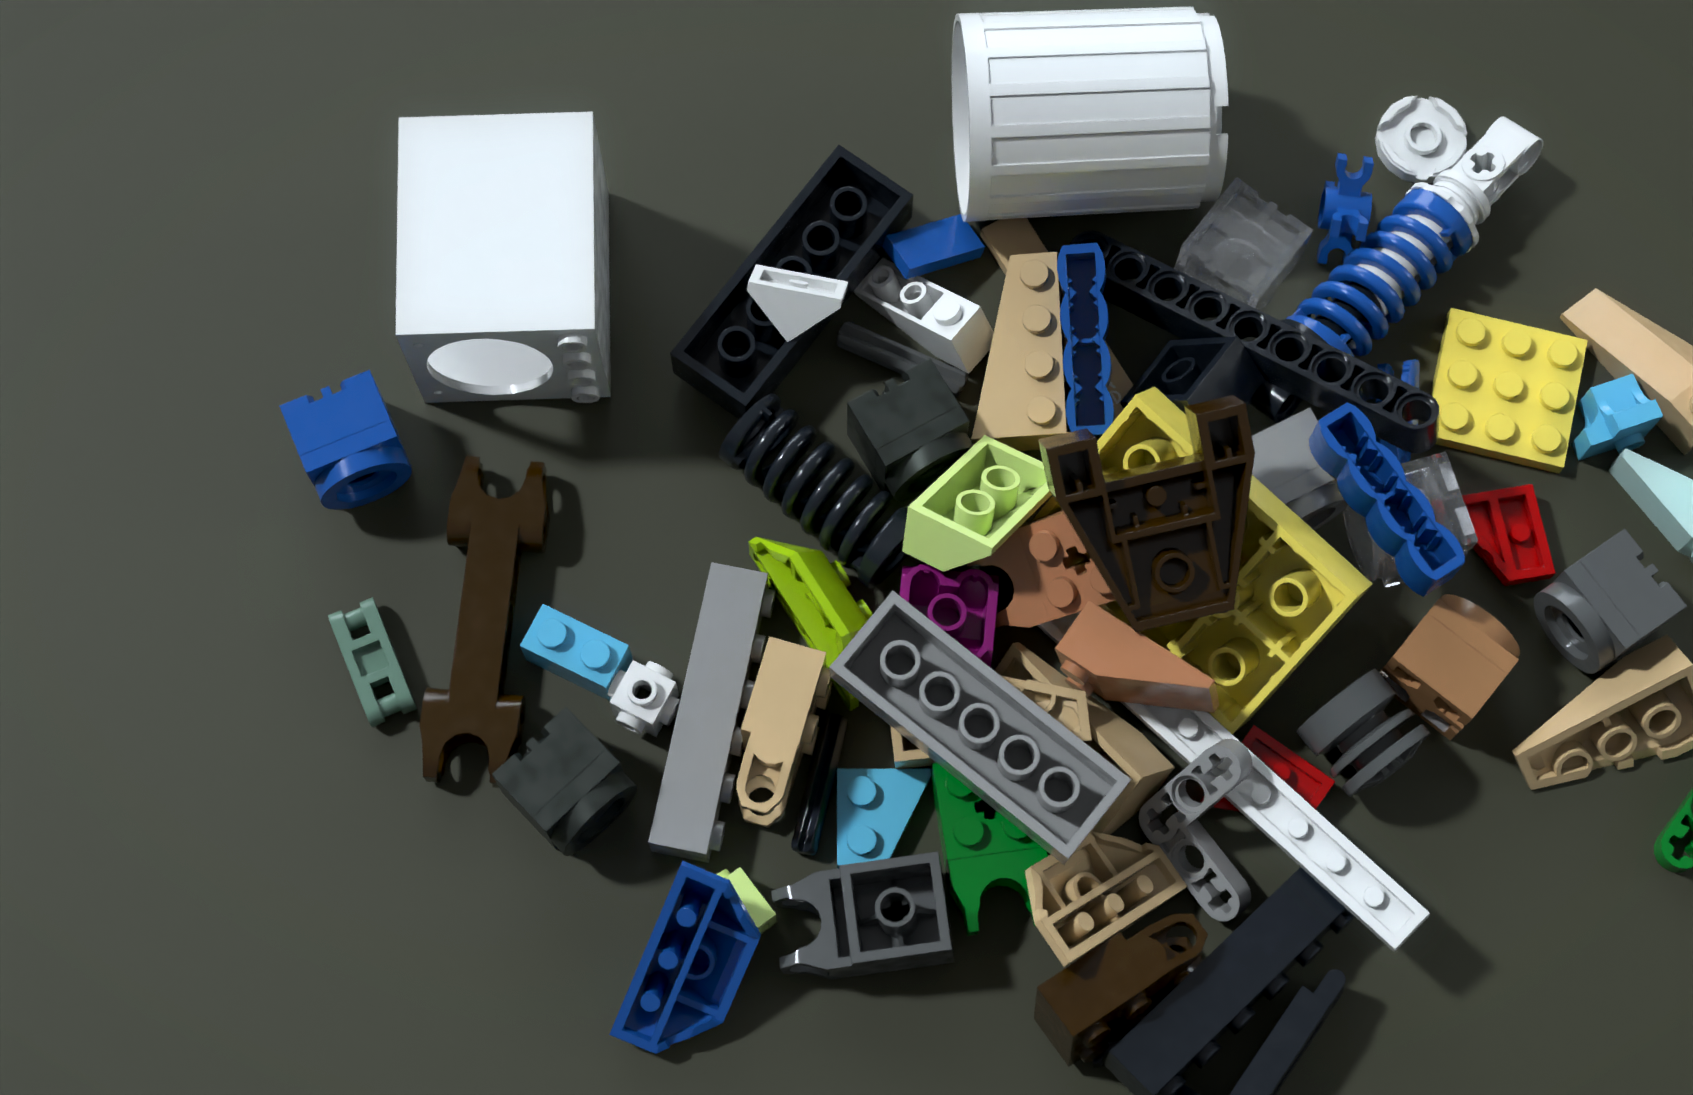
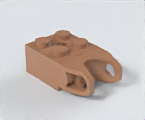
(1046, 572)

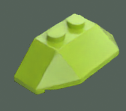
(813, 598)

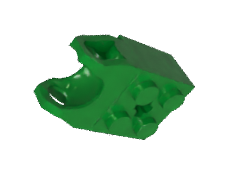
(978, 850)

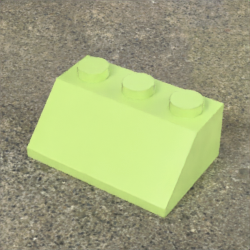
(974, 505)

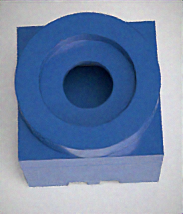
(348, 443)

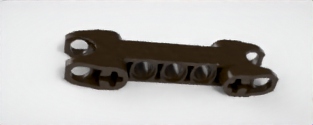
(475, 702)

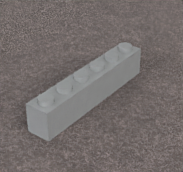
(710, 713)

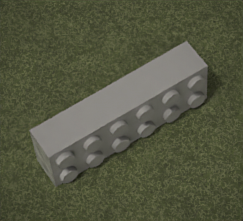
(978, 727)

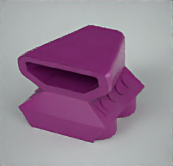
(957, 603)

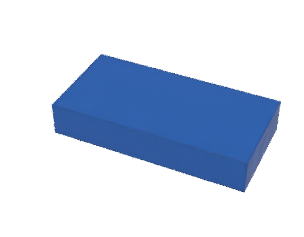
(933, 246)

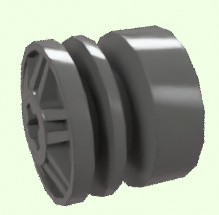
(1363, 732)

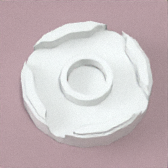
(1420, 138)

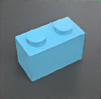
(575, 651)

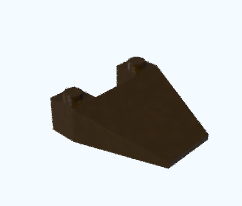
(1167, 529)

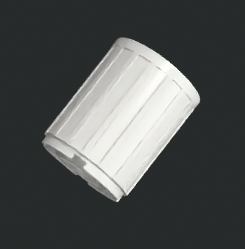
(1087, 111)

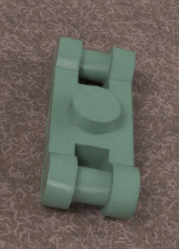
(372, 662)

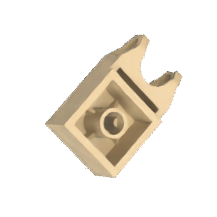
(780, 725)

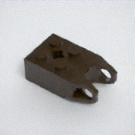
(1115, 987)

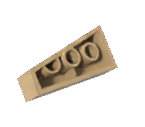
(1024, 373)

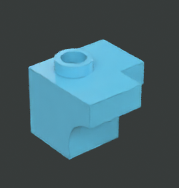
(1615, 417)

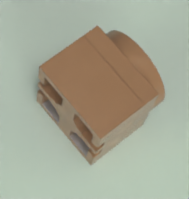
(1451, 663)

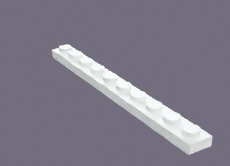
(1287, 821)

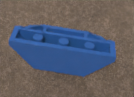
(688, 963)

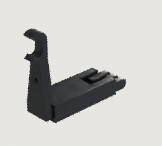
(1286, 1041)

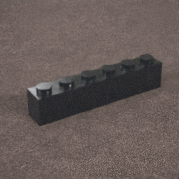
(1226, 987)

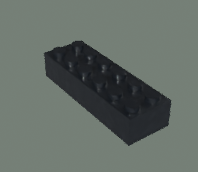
(827, 232)

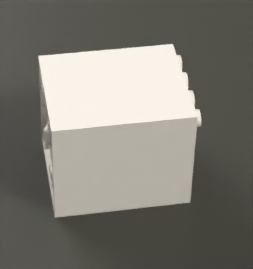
(503, 257)

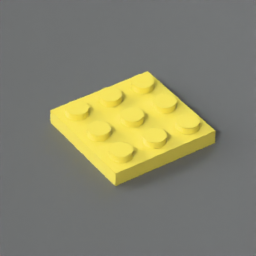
(1507, 389)

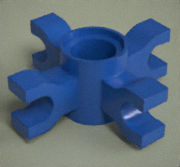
(1345, 208)

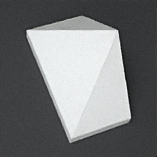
(795, 299)

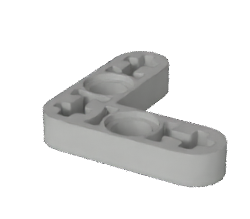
(1185, 829)

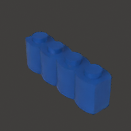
(1085, 328)
(1377, 489)

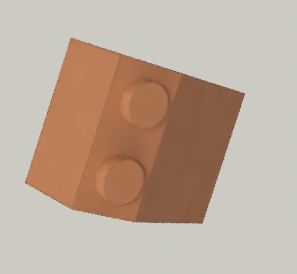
(1126, 666)

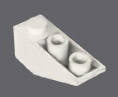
(929, 314)

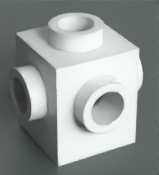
(647, 713)

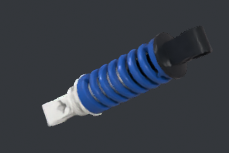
(1406, 253)

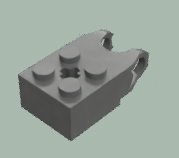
(853, 913)

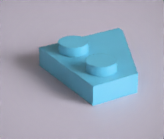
(875, 810)

